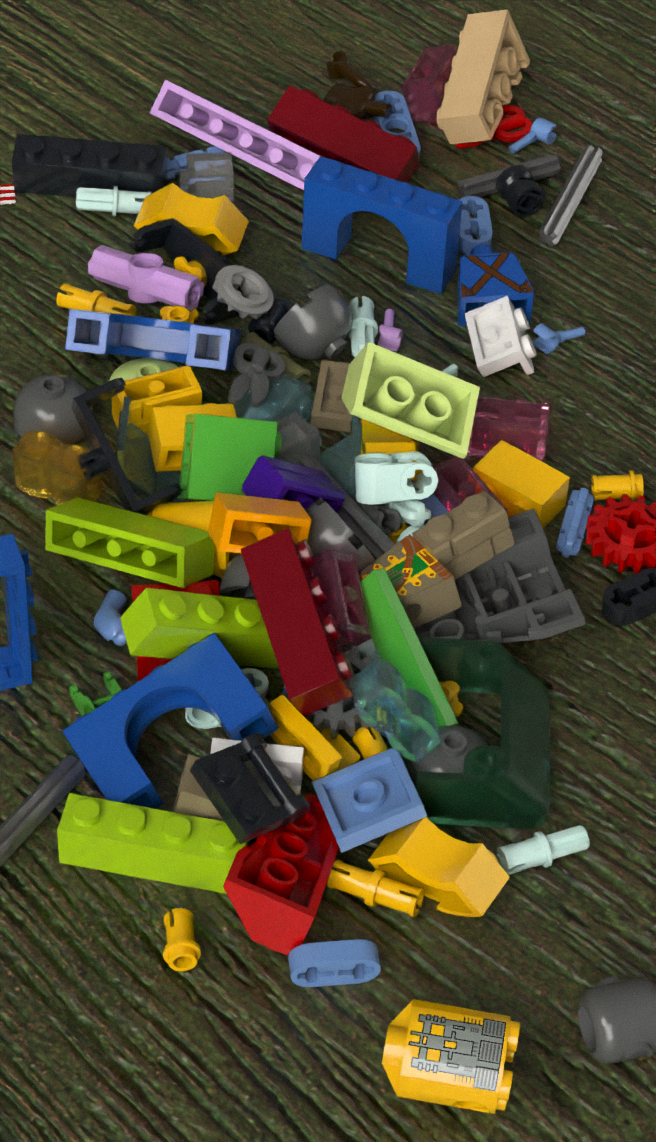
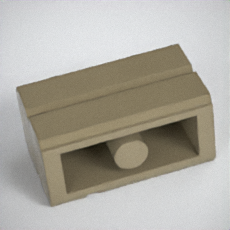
(467, 534)

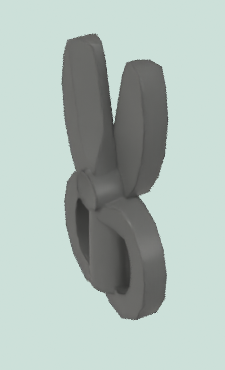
(254, 374)

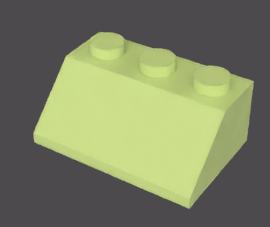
(411, 399)

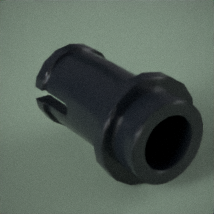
(266, 323)

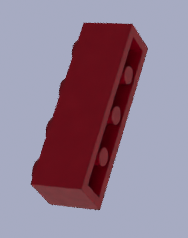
(341, 136)
(297, 621)

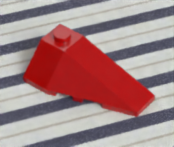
(282, 879)

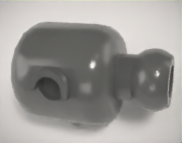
(619, 1019)

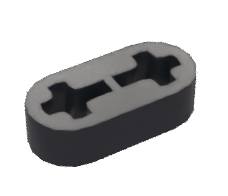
(633, 592)

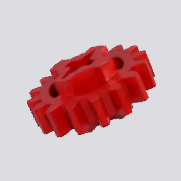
(623, 533)

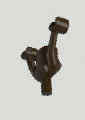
(358, 99)

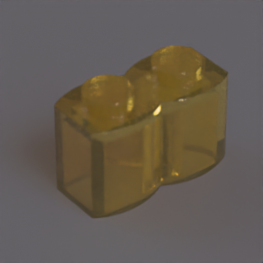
(51, 469)

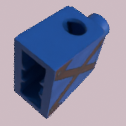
(491, 276)

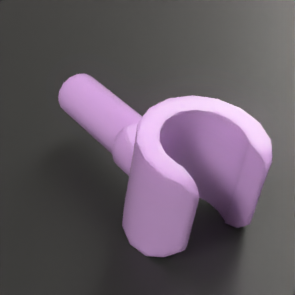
(390, 336)

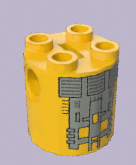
(451, 1056)

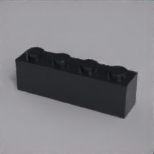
(65, 164)

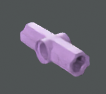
(145, 277)

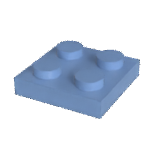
(369, 799)

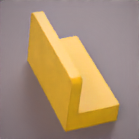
(321, 752)

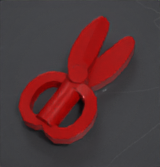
(507, 124)

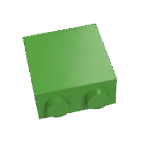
(222, 453)

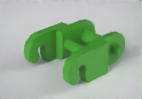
(84, 703)

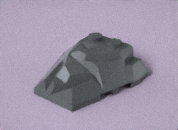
(511, 594)

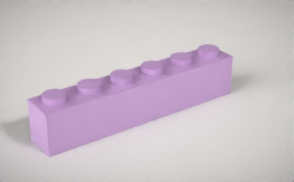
(233, 134)

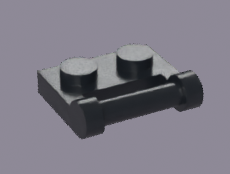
(238, 794)

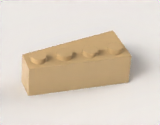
(481, 77)

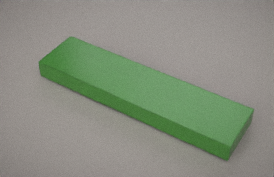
(399, 643)

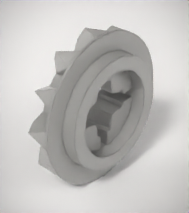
(252, 285)

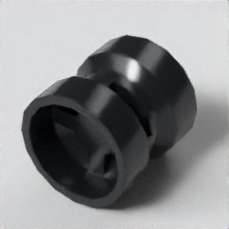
(520, 191)

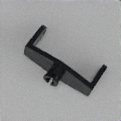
(179, 242)
(102, 457)

